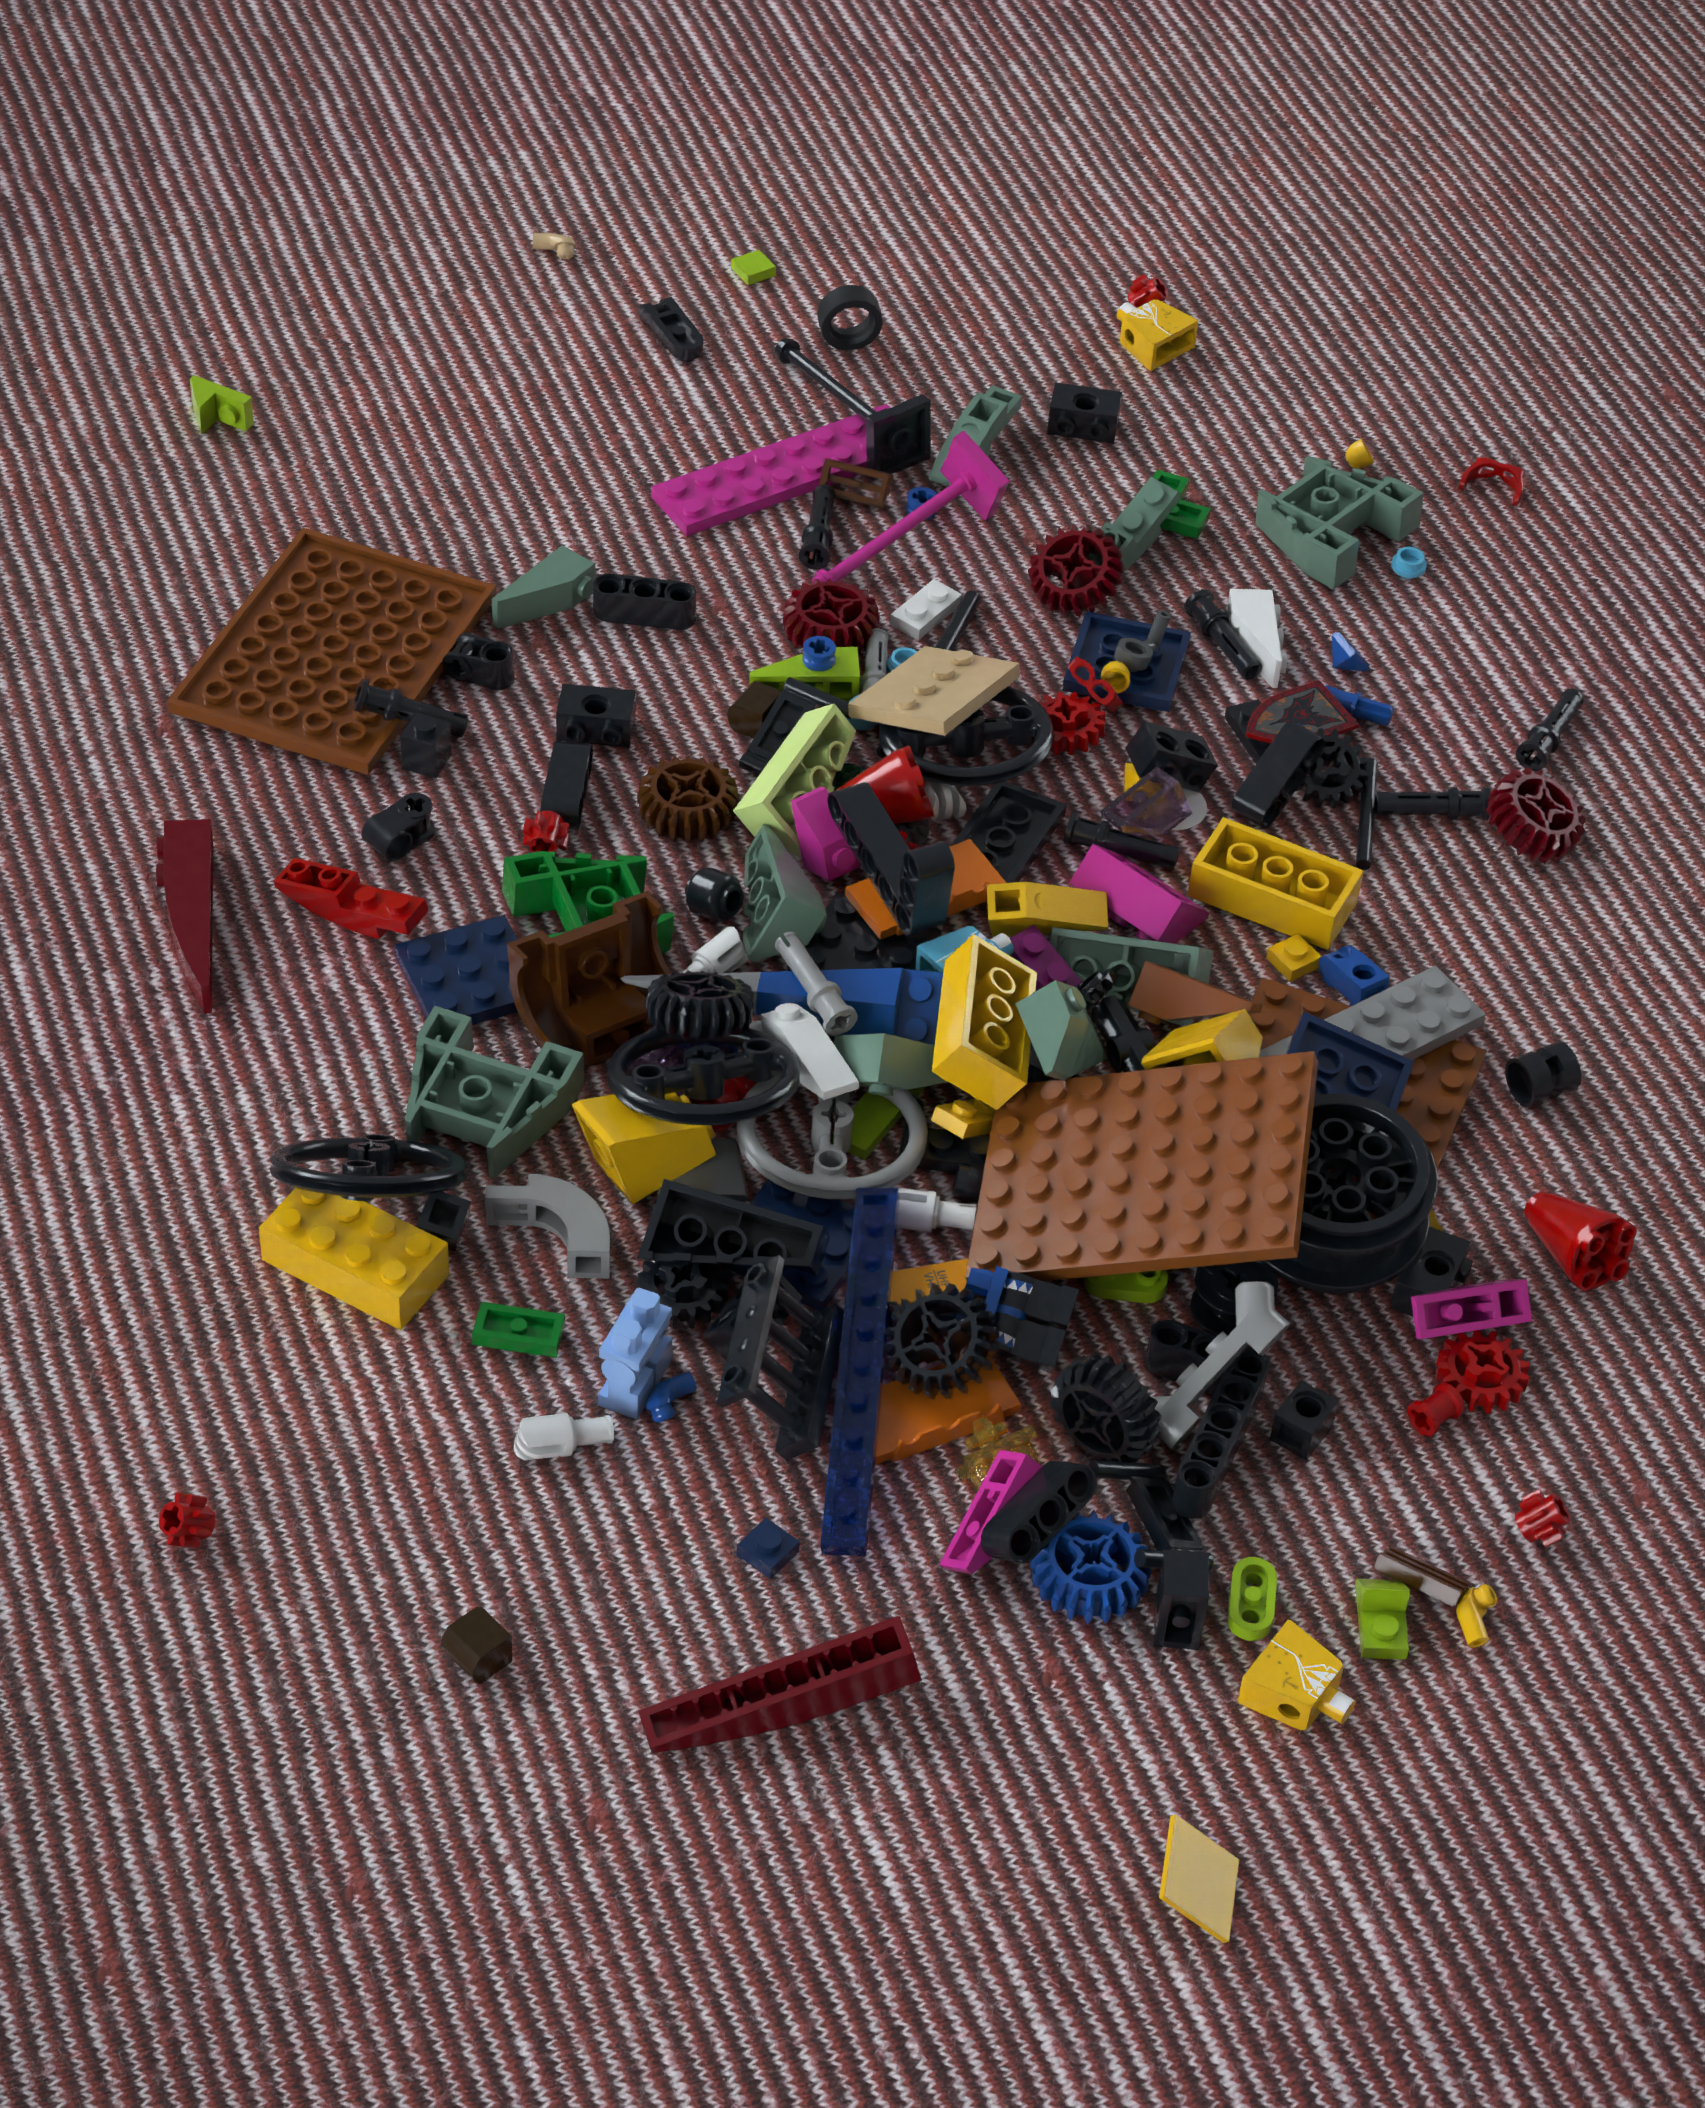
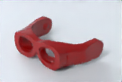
(1477, 471)
(1111, 701)

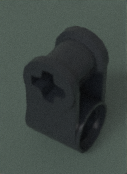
(484, 662)
(399, 831)

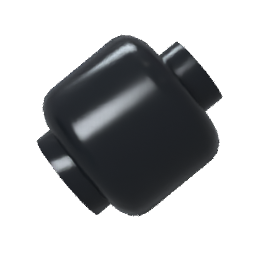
(714, 894)

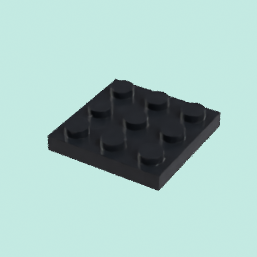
(852, 944)

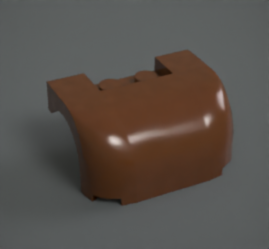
(572, 982)

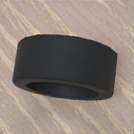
(844, 298)

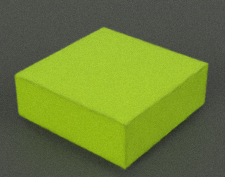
(753, 267)

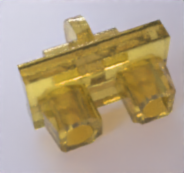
(987, 1438)

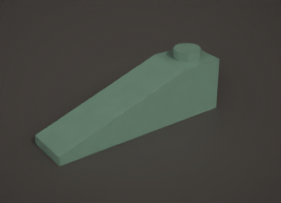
(779, 898)
(1126, 956)
(1061, 1030)
(888, 1062)

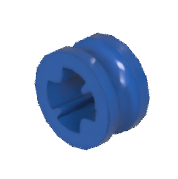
(917, 497)
(821, 661)

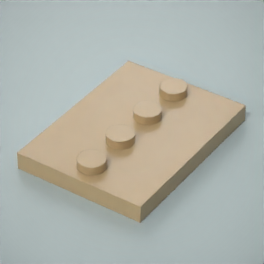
(934, 690)

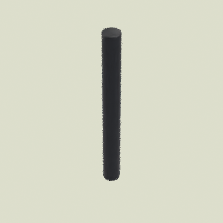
(1366, 816)

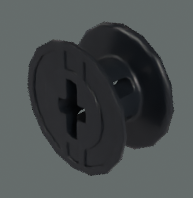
(1214, 1296)

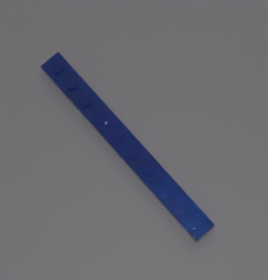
(860, 1374)

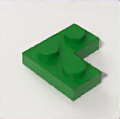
(1185, 517)

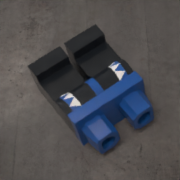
(1027, 1314)

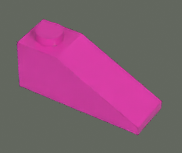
(1471, 1308)
(1004, 1479)

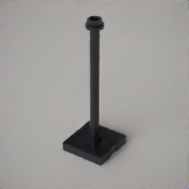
(893, 436)

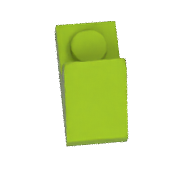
(219, 403)
(1382, 1618)

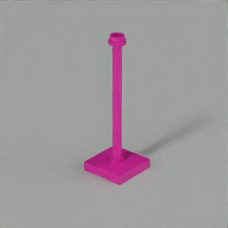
(970, 475)

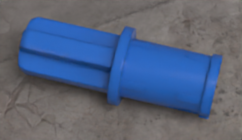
(1363, 707)

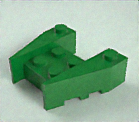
(576, 888)

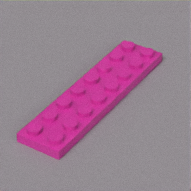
(761, 476)

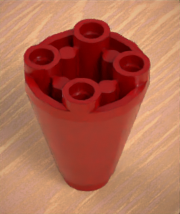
(898, 786)
(1582, 1239)

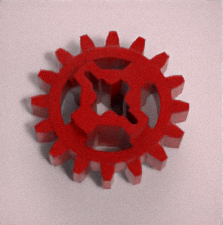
(1074, 722)
(1485, 1372)

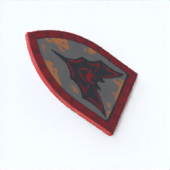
(1308, 705)

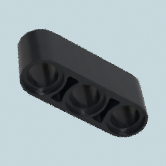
(644, 601)
(1278, 774)
(568, 781)
(1038, 1511)

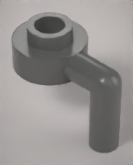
(1138, 653)

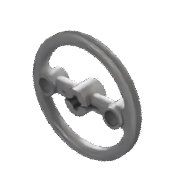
(830, 1161)

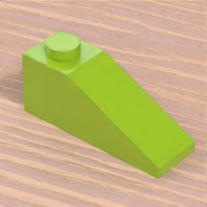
(839, 681)

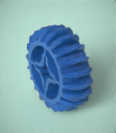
(1093, 1580)

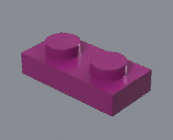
(1039, 955)

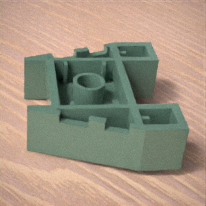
(1323, 507)
(486, 1097)

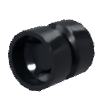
(1543, 1074)

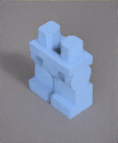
(635, 1354)

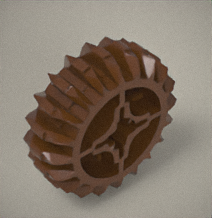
(687, 798)

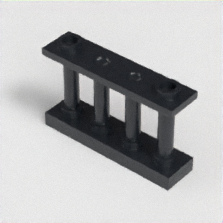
(813, 1356)

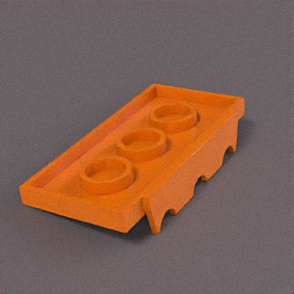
(968, 889)
(917, 1423)

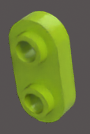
(1132, 1287)
(1252, 1602)

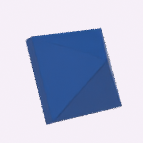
(1346, 655)

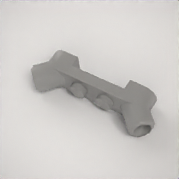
(1256, 1326)

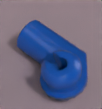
(666, 1391)

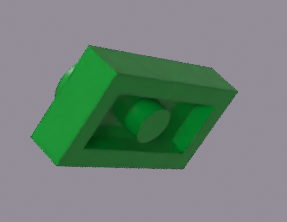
(518, 1329)

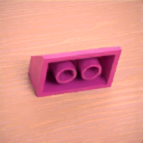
(1138, 897)

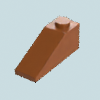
(1178, 997)

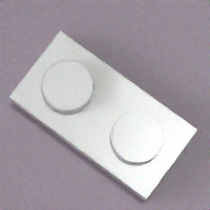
(925, 609)

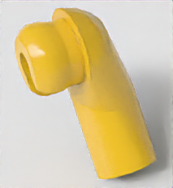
(1471, 1611)

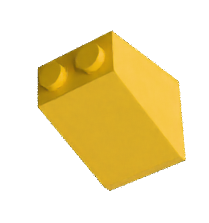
(1208, 1041)
(640, 1149)

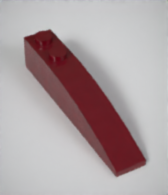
(188, 886)
(787, 1690)

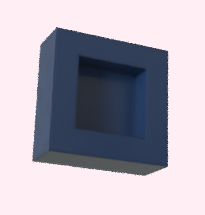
(768, 1548)

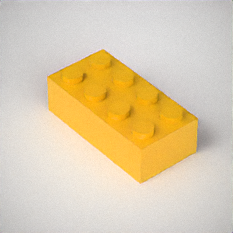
(1275, 883)
(979, 1028)
(355, 1254)

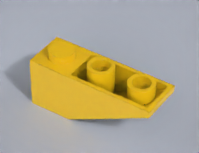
(1024, 904)

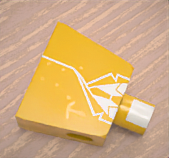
(1156, 332)
(1295, 1681)

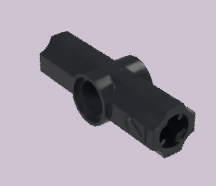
(1124, 1039)

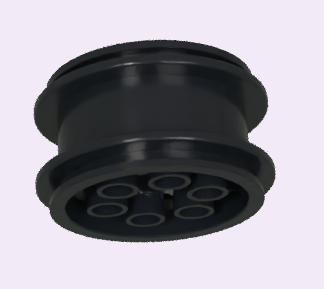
(1395, 1182)

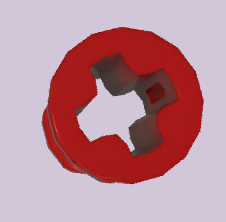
(1435, 1409)

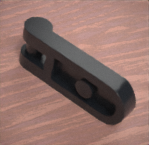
(673, 328)

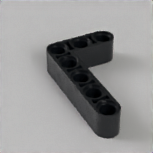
(910, 882)
(1224, 1424)

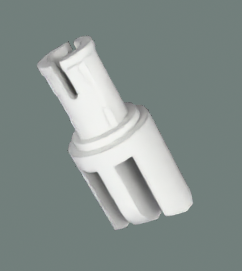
(944, 799)
(720, 954)
(925, 1210)
(560, 1435)

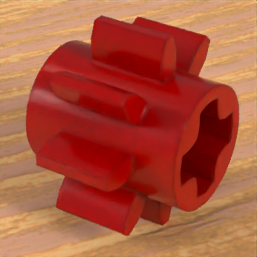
(1145, 290)
(546, 832)
(1542, 1518)
(187, 1520)

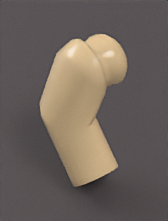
(551, 241)

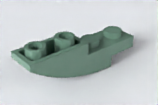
(982, 421)
(1140, 521)

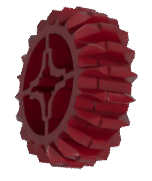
(1069, 560)
(832, 612)
(1536, 815)

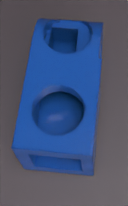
(1353, 974)

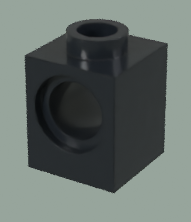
(1304, 1420)

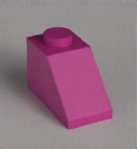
(819, 839)

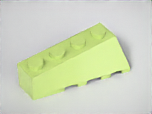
(801, 764)

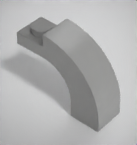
(561, 1210)

